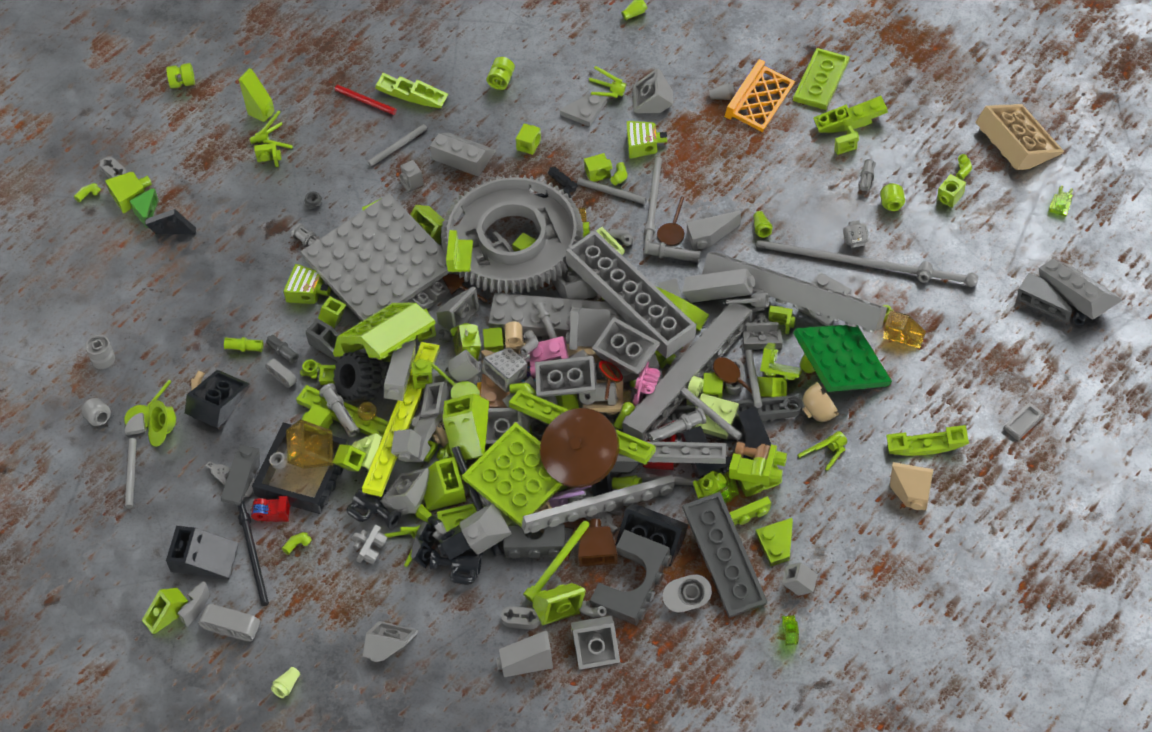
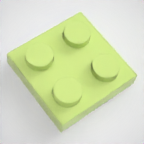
(724, 408)

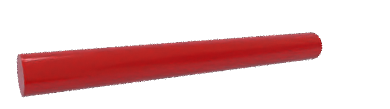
(365, 99)

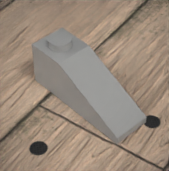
(708, 231)

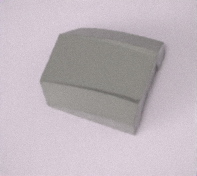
(501, 420)
(407, 492)

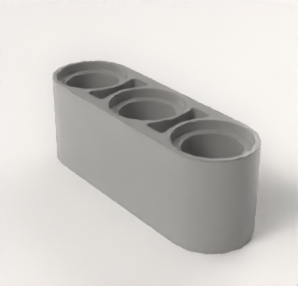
(229, 622)

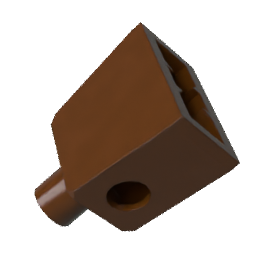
(597, 545)

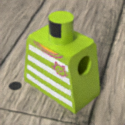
(643, 138)
(305, 286)

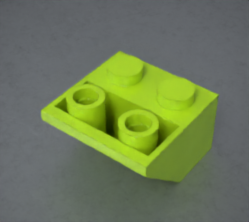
(444, 485)

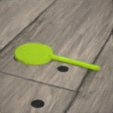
(459, 389)
(145, 409)

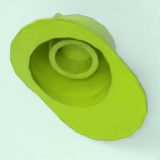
(161, 422)

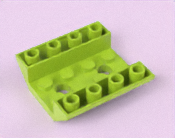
(385, 330)

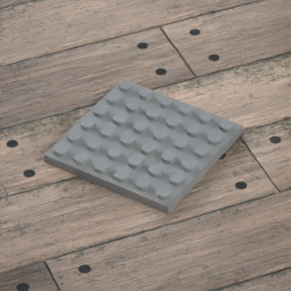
(377, 258)

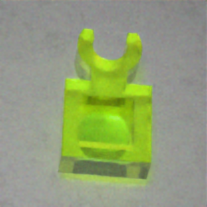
(1061, 203)

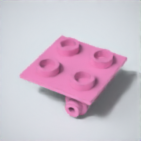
(646, 383)

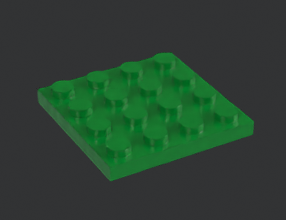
(842, 357)

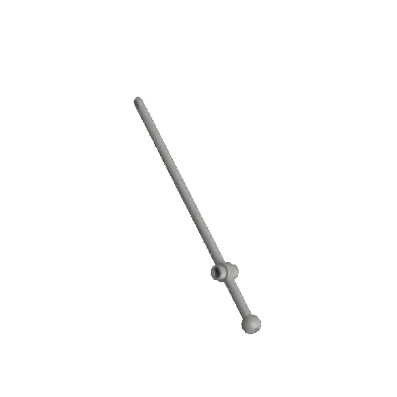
(923, 272)

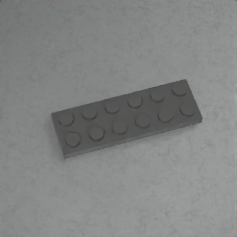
(724, 554)

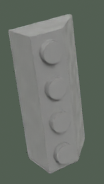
(1078, 288)

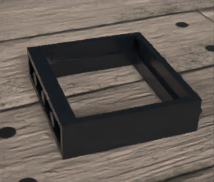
(264, 490)

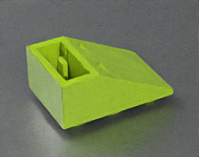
(466, 424)

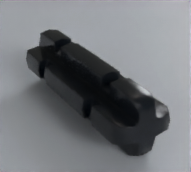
(562, 179)

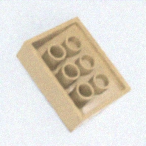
(1018, 135)

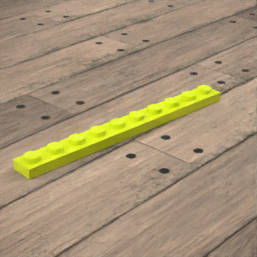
(400, 420)

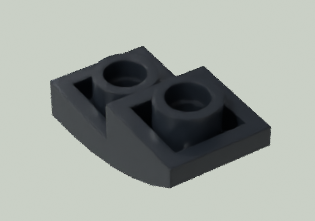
(422, 544)

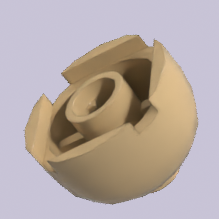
(818, 404)

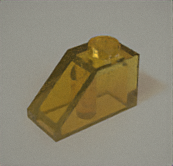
(903, 329)

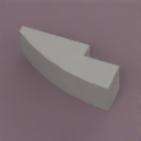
(435, 395)

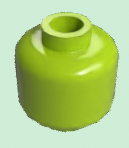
(892, 197)

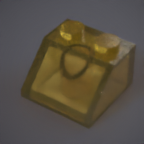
(309, 445)

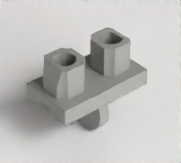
(366, 553)

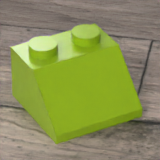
(429, 221)
(558, 602)

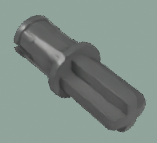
(282, 349)

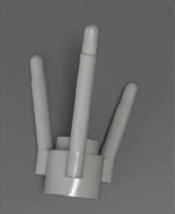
(759, 300)

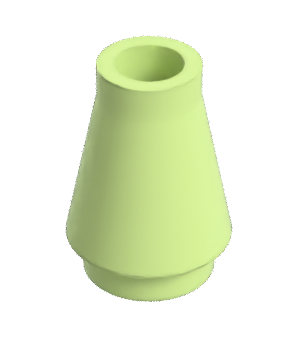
(283, 685)

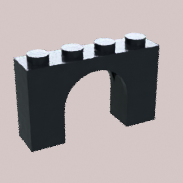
(752, 433)

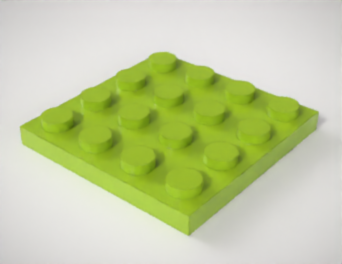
(513, 475)

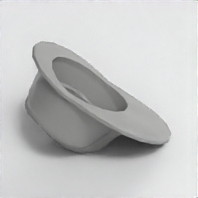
(687, 593)

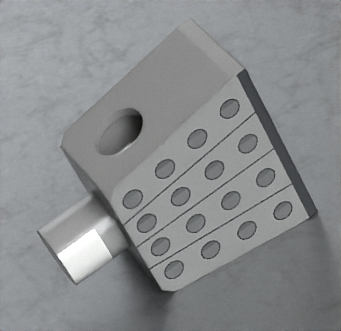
(505, 367)

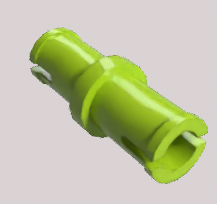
(243, 344)

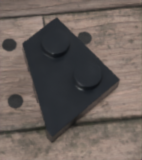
(170, 223)

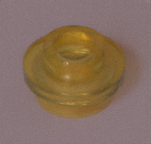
(364, 407)

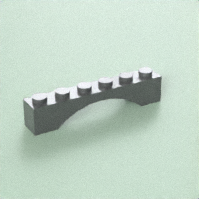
(324, 339)

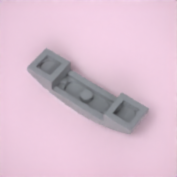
(425, 428)

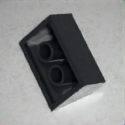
(654, 527)

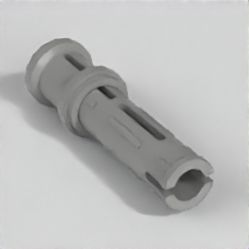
(303, 235)
(662, 250)
(335, 403)
(684, 422)

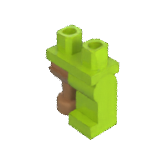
(759, 469)

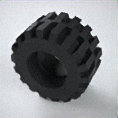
(357, 376)

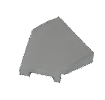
(760, 333)

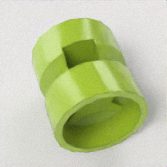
(500, 73)
(187, 75)

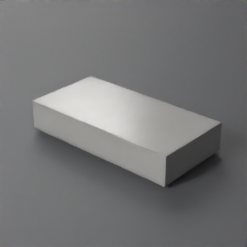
(1023, 421)

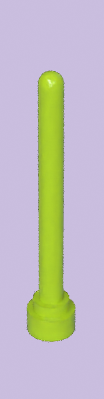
(530, 592)

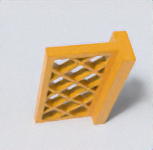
(748, 87)

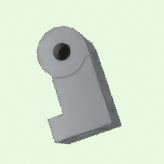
(599, 395)

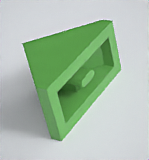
(145, 205)

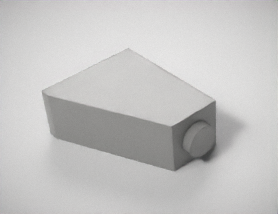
(526, 656)

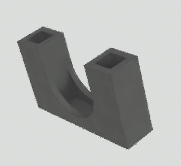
(631, 604)

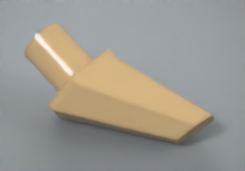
(197, 380)

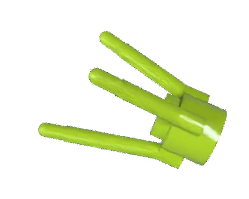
(617, 88)
(834, 442)

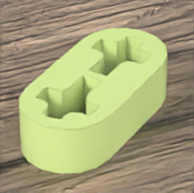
(695, 387)

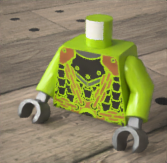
(465, 338)

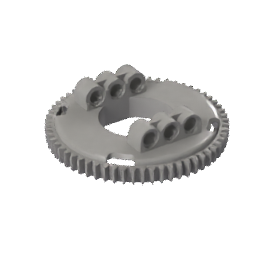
(554, 218)

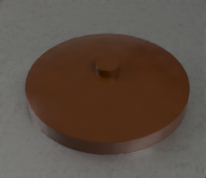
(579, 447)

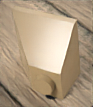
(911, 485)

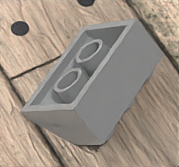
(461, 153)
(565, 376)

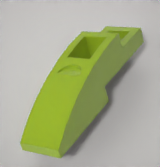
(855, 116)

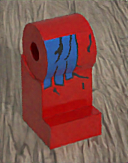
(271, 510)

